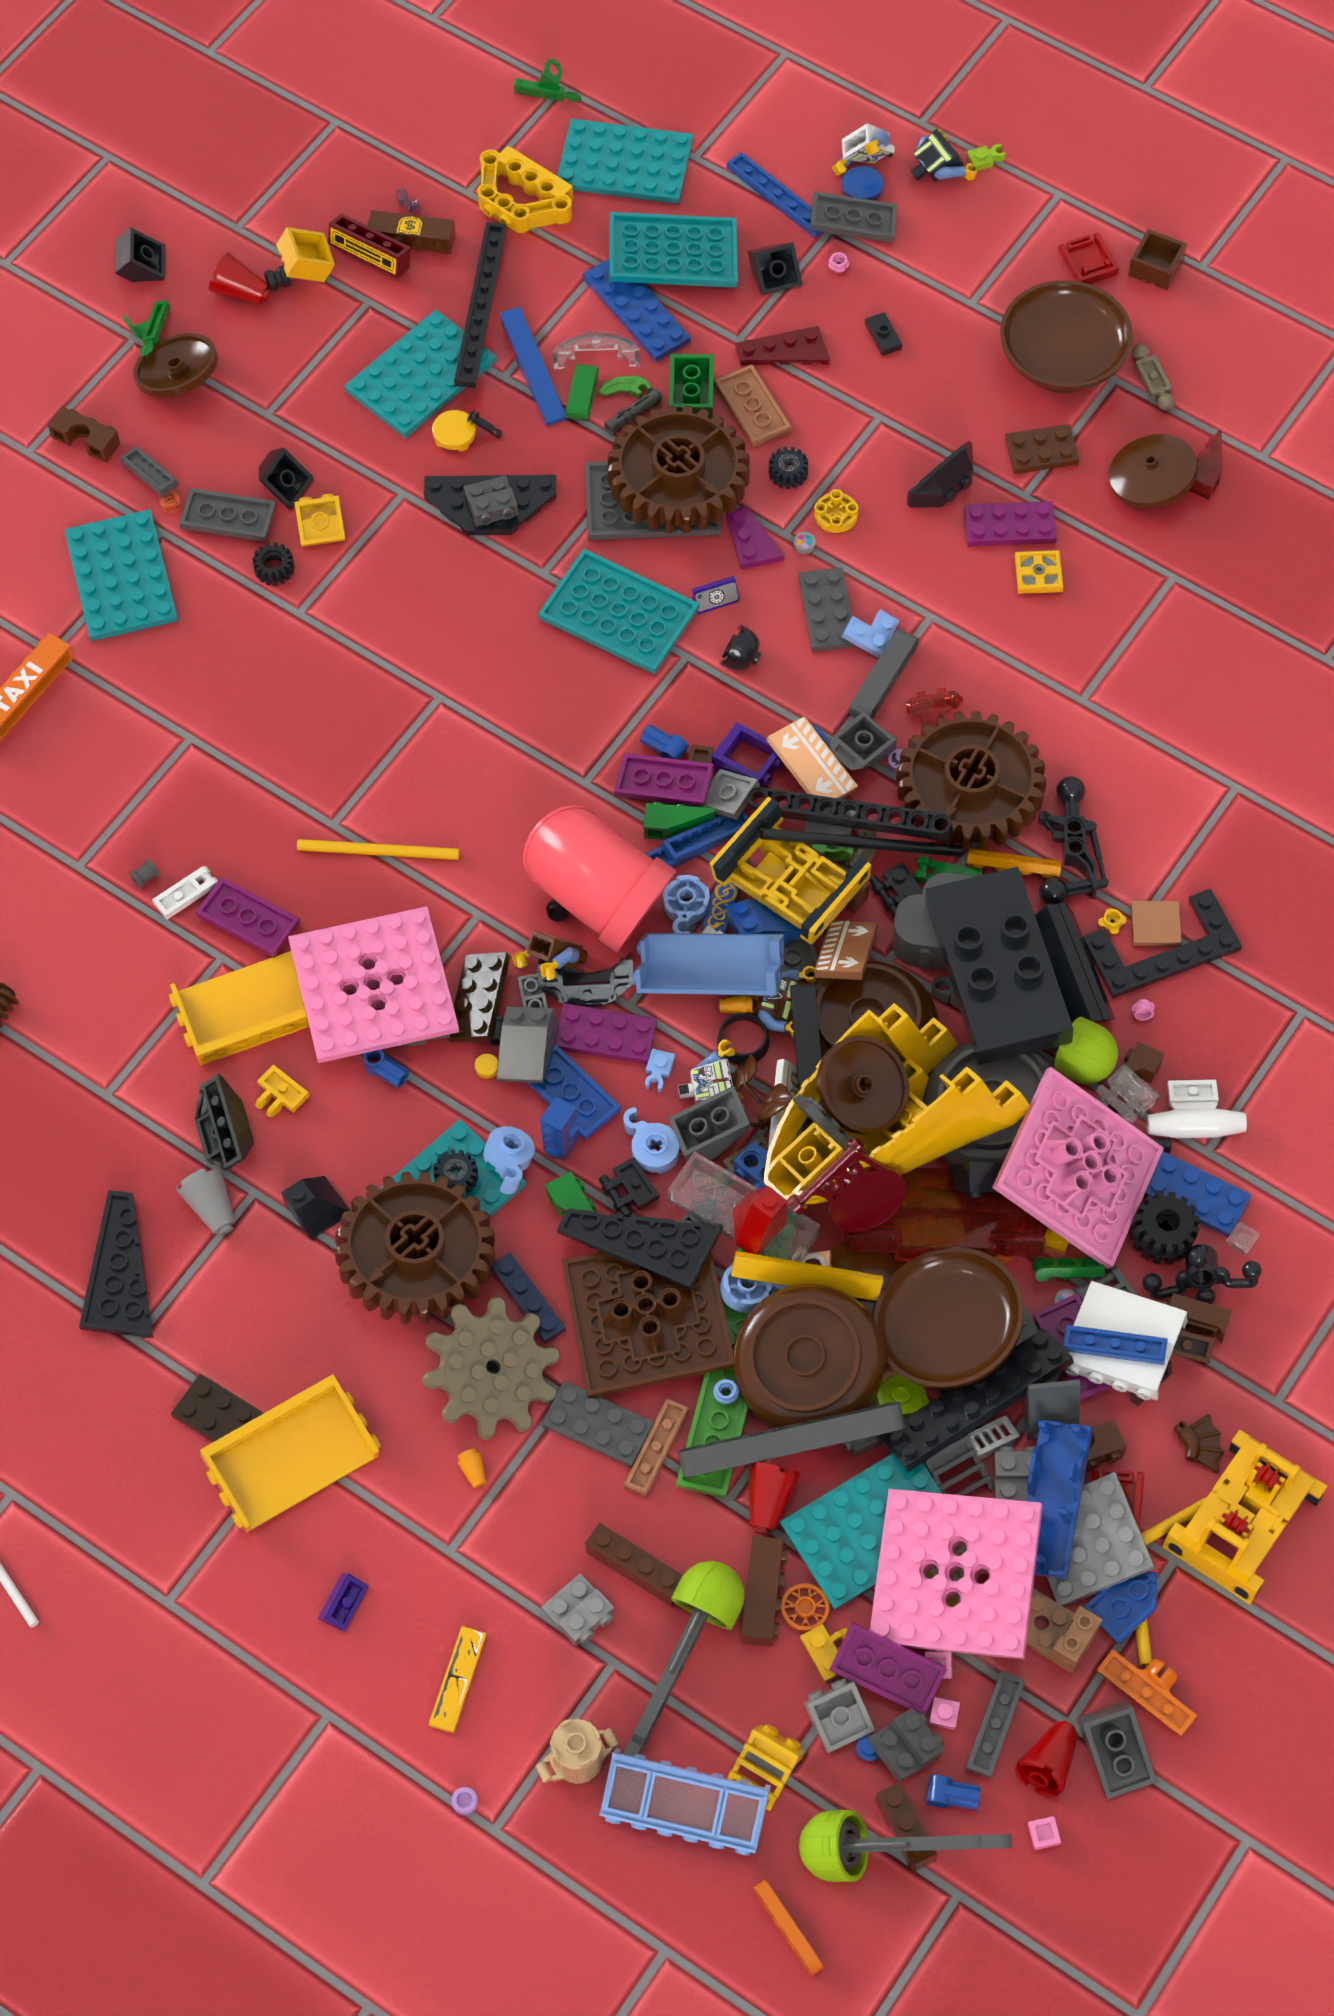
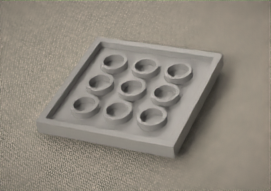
(1105, 1544)

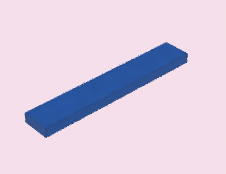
(772, 191)

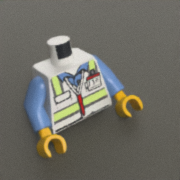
(864, 145)
(710, 1075)

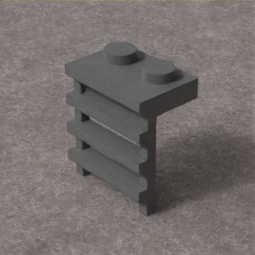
(953, 1455)

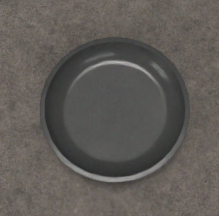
(1021, 1071)

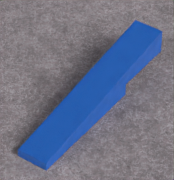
(532, 366)
(697, 840)

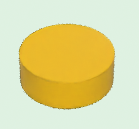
(486, 1066)

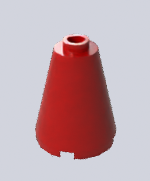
(238, 281)
(769, 1494)
(1049, 1760)

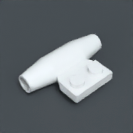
(1195, 1113)

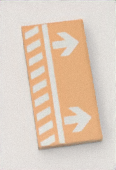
(811, 760)

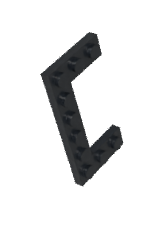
(1218, 943)

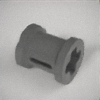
(144, 873)

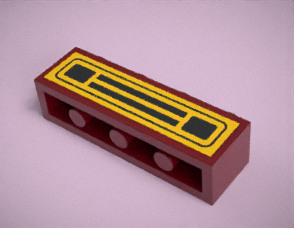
(369, 245)

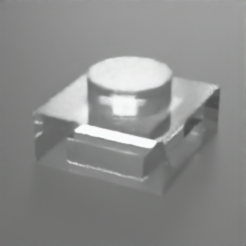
(1243, 1238)

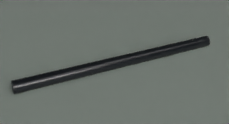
(860, 842)

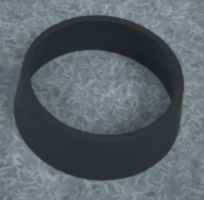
(738, 1058)

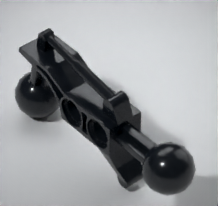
(1054, 890)

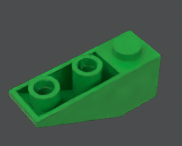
(666, 821)
(568, 1194)

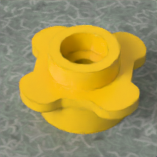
(1112, 914)

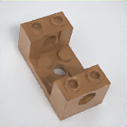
(1067, 1632)

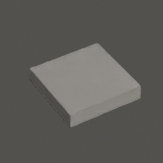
(730, 793)

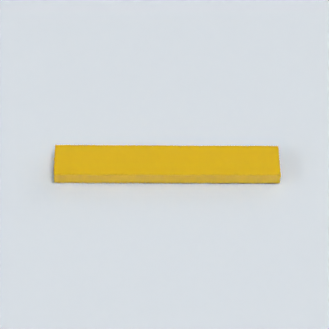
(794, 1273)

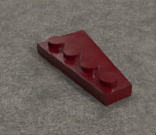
(794, 346)

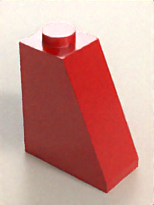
(759, 1219)

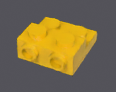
(319, 520)

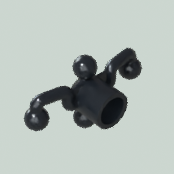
(1202, 1273)

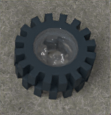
(794, 473)
(457, 1161)

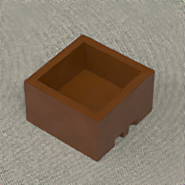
(1157, 259)

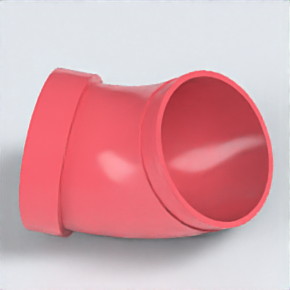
(594, 872)

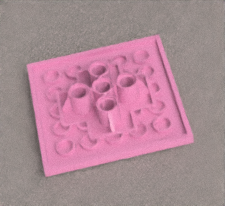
(398, 950)
(1078, 1168)
(924, 1535)

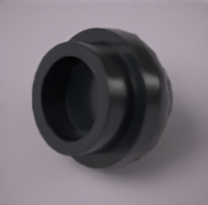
(556, 911)

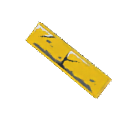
(457, 1679)

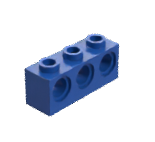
(752, 1175)

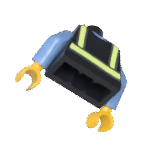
(939, 159)

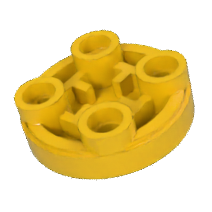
(453, 430)
(836, 512)

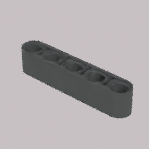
(884, 674)

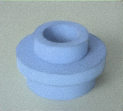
(726, 1385)

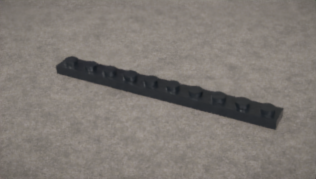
(480, 305)

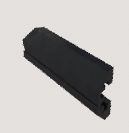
(1073, 964)

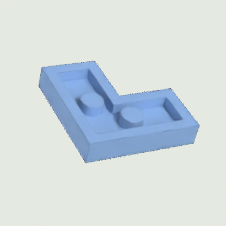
(873, 637)

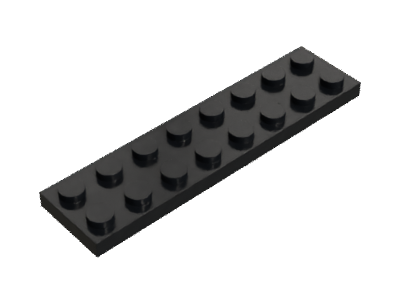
(971, 1405)

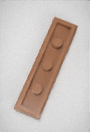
(656, 1447)

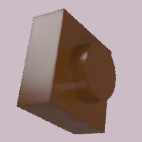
(701, 753)

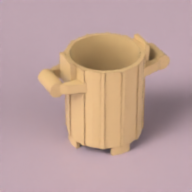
(576, 1752)

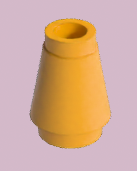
(737, 1004)
(472, 1466)

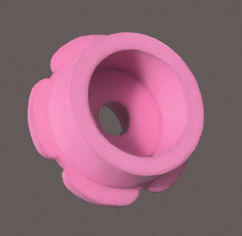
(838, 262)
(1143, 1010)

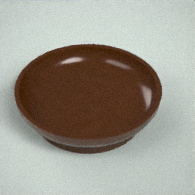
(1066, 335)
(846, 1000)
(949, 1317)
(808, 1355)

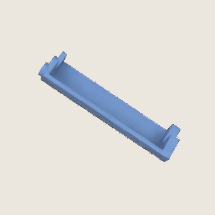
(709, 963)

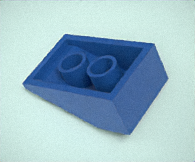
(755, 918)

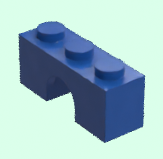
(558, 1130)

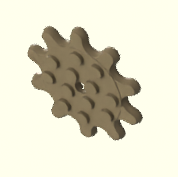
(465, 1373)

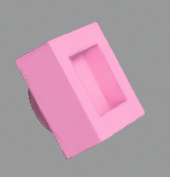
(943, 1658)
(944, 1713)
(1044, 1833)

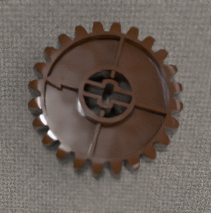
(678, 469)
(974, 752)
(414, 1247)

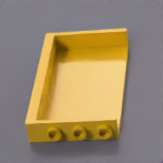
(241, 1008)
(289, 1453)

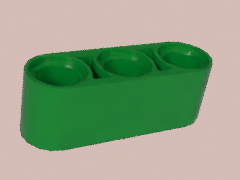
(582, 392)

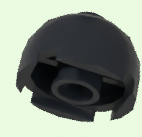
(741, 650)

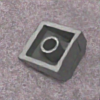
(862, 743)

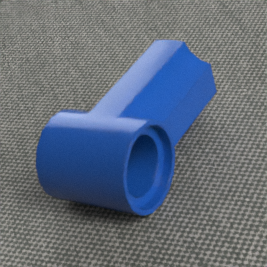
(661, 742)
(386, 1068)
(945, 1792)

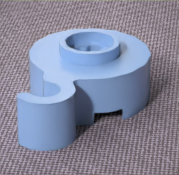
(685, 912)
(650, 1135)
(510, 1153)
(743, 1298)

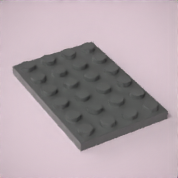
(609, 522)

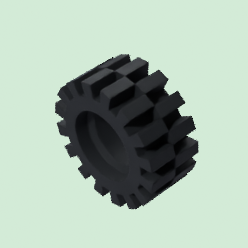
(273, 553)

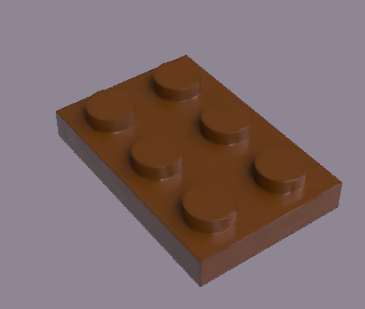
(1042, 449)

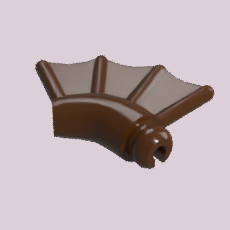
(1201, 1442)

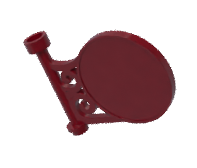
(861, 1196)

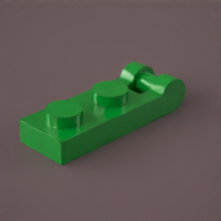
(925, 863)
(1067, 1268)

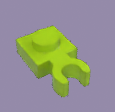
(984, 158)

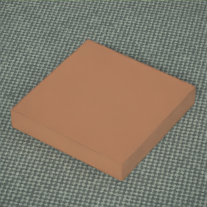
(1156, 923)

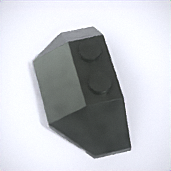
(222, 1124)

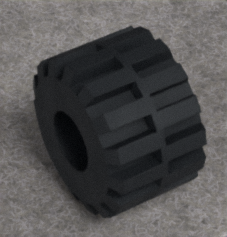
(1164, 1227)

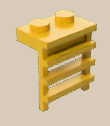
(775, 1750)

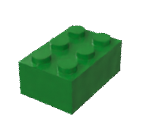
(692, 382)

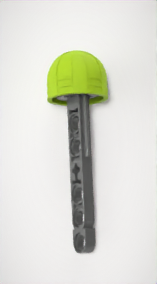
(1083, 1061)
(711, 1595)
(838, 1845)

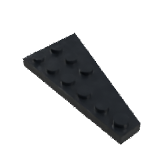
(652, 1244)
(117, 1284)

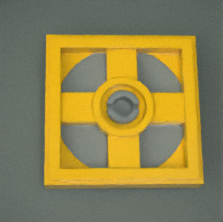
(1038, 572)

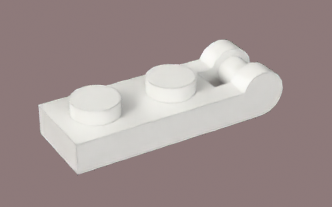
(185, 892)

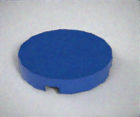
(862, 183)

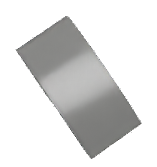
(530, 992)

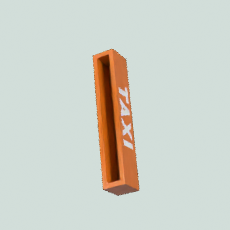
(32, 679)

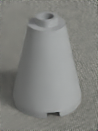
(209, 1199)

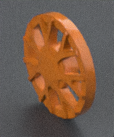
(804, 1607)

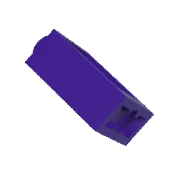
(730, 743)

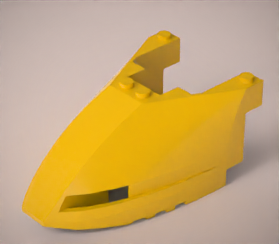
(922, 1132)

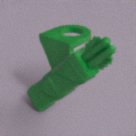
(547, 87)
(151, 329)

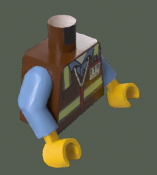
(551, 949)
(776, 1009)

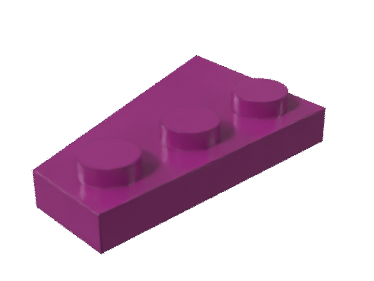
(751, 541)

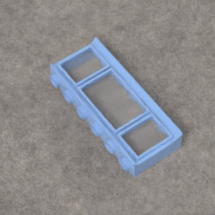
(684, 1802)

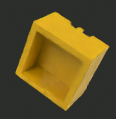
(305, 254)

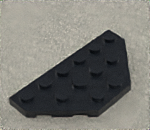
(449, 497)

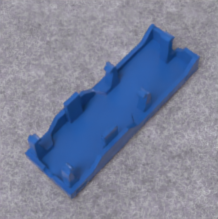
(1057, 1483)

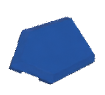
(1125, 1605)

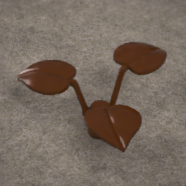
(774, 1102)

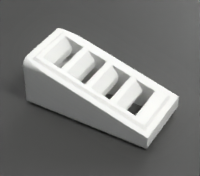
(987, 1429)

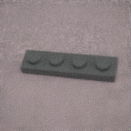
(995, 1724)

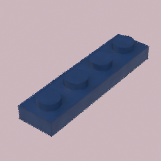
(527, 1296)

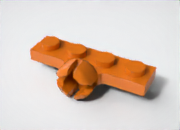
(1149, 1689)

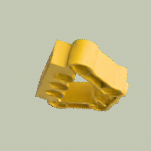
(553, 192)

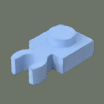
(659, 1066)

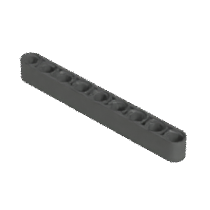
(791, 1439)

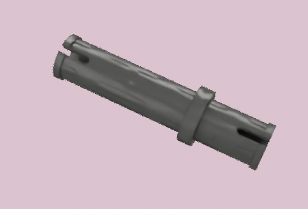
(626, 415)

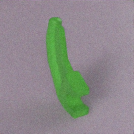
(627, 384)
(837, 854)

